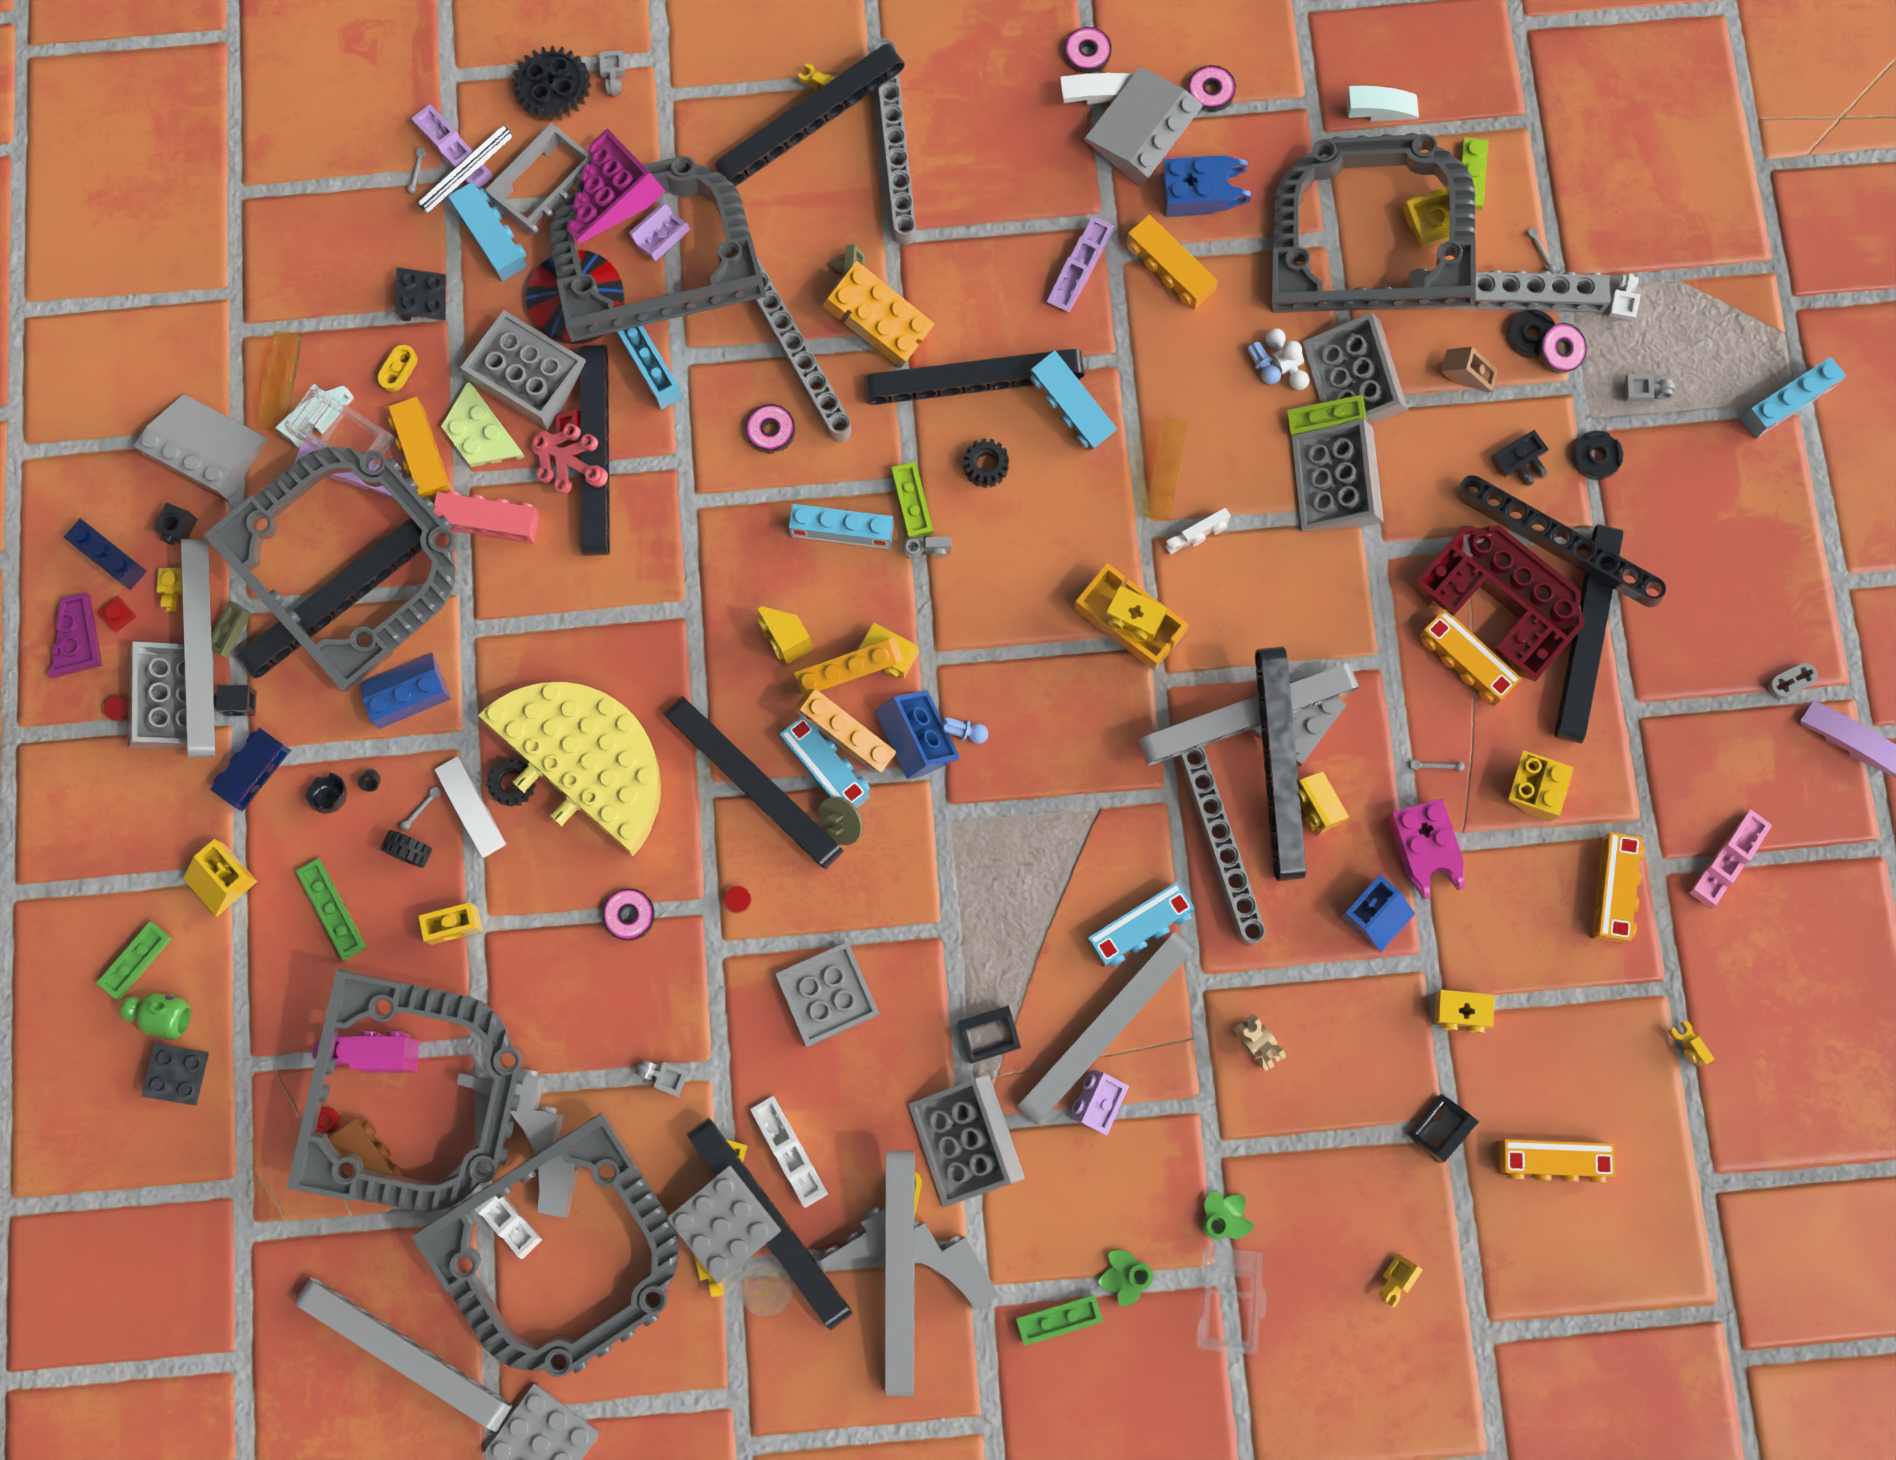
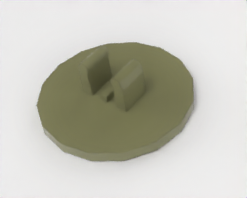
(840, 820)

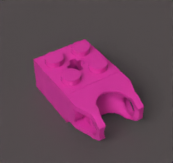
(1431, 854)
(376, 1052)

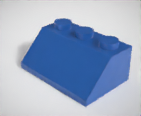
(404, 691)
(916, 733)

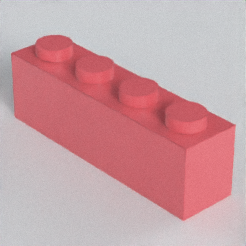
(488, 517)

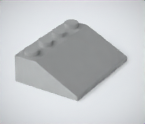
(1143, 124)
(1357, 362)
(523, 369)
(201, 445)
(1338, 477)
(157, 696)
(966, 1141)

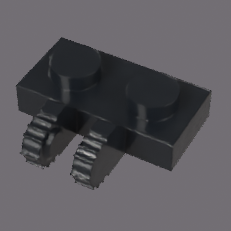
(1519, 454)

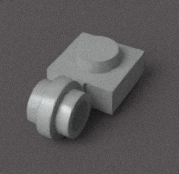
(612, 66)
(1642, 388)
(933, 546)
(669, 1079)

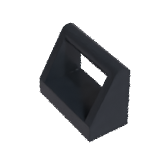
(984, 1020)
(1454, 1138)

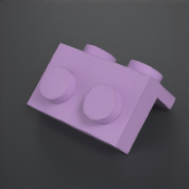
(658, 232)

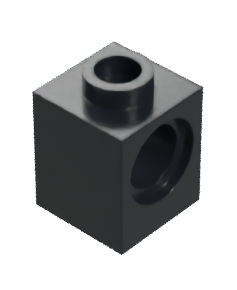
(171, 515)
(235, 700)

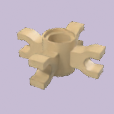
(1259, 1042)

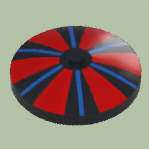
(544, 298)

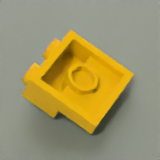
(1428, 217)

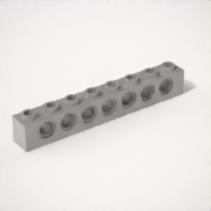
(1521, 299)

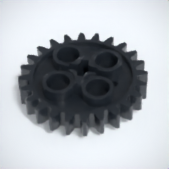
(551, 83)

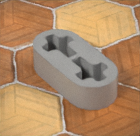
(1795, 686)

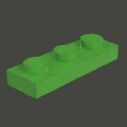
(134, 960)
(1059, 1320)

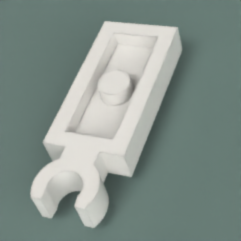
(1196, 533)

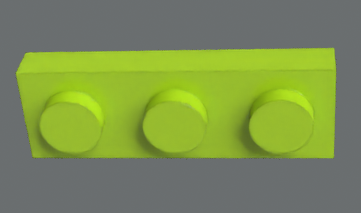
(1475, 160)
(1326, 414)
(912, 500)

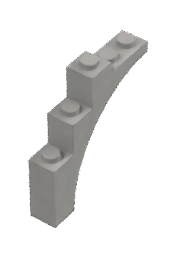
(542, 1129)
(956, 1262)

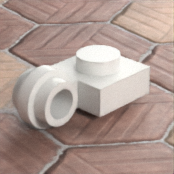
(1625, 303)

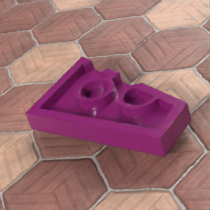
(77, 637)

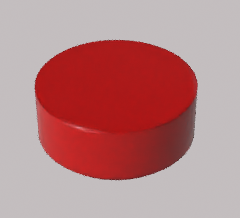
(116, 708)
(738, 899)
(328, 1120)

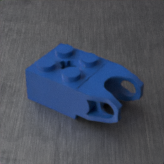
(1202, 185)

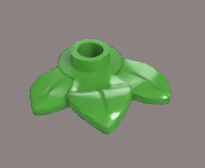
(1228, 1213)
(1121, 1277)

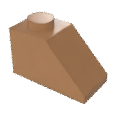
(1469, 368)

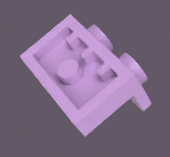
(1099, 1101)

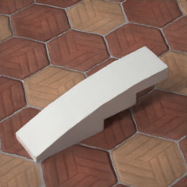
(1093, 87)
(470, 807)
(789, 1151)
(506, 1221)

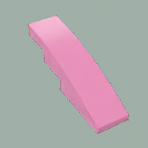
(1730, 859)

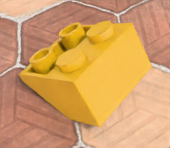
(788, 634)
(1540, 786)
(1320, 804)
(218, 877)

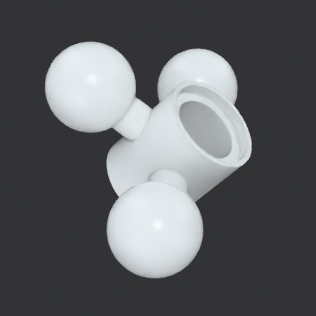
(1288, 358)

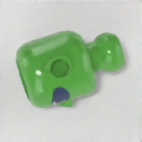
(158, 1015)

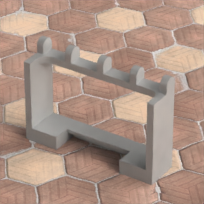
(543, 144)

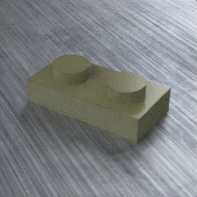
(229, 628)

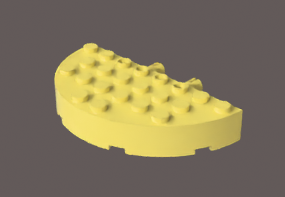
(587, 751)

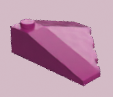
(613, 188)

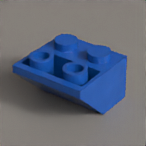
(1379, 913)

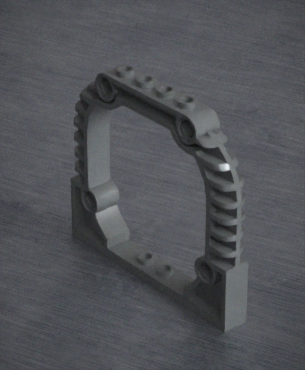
(734, 281)
(1446, 286)
(241, 544)
(317, 1161)
(450, 1235)

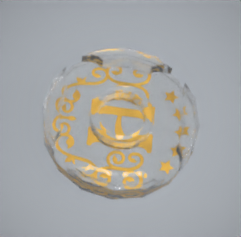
(766, 1288)

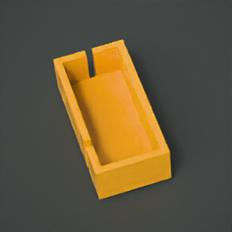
(878, 314)
(1096, 601)

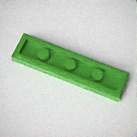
(331, 909)

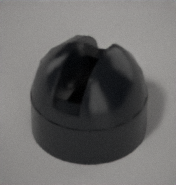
(371, 783)

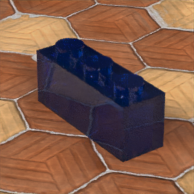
(105, 554)
(250, 769)

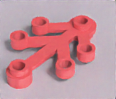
(564, 457)

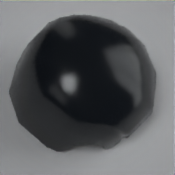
(327, 794)

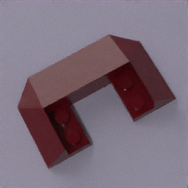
(1516, 579)

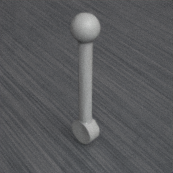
(421, 153)
(1532, 234)
(1415, 765)
(434, 793)

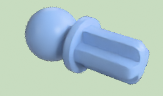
(1270, 373)
(977, 733)

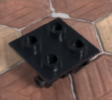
(420, 294)
(175, 1074)

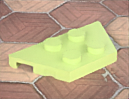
(478, 431)

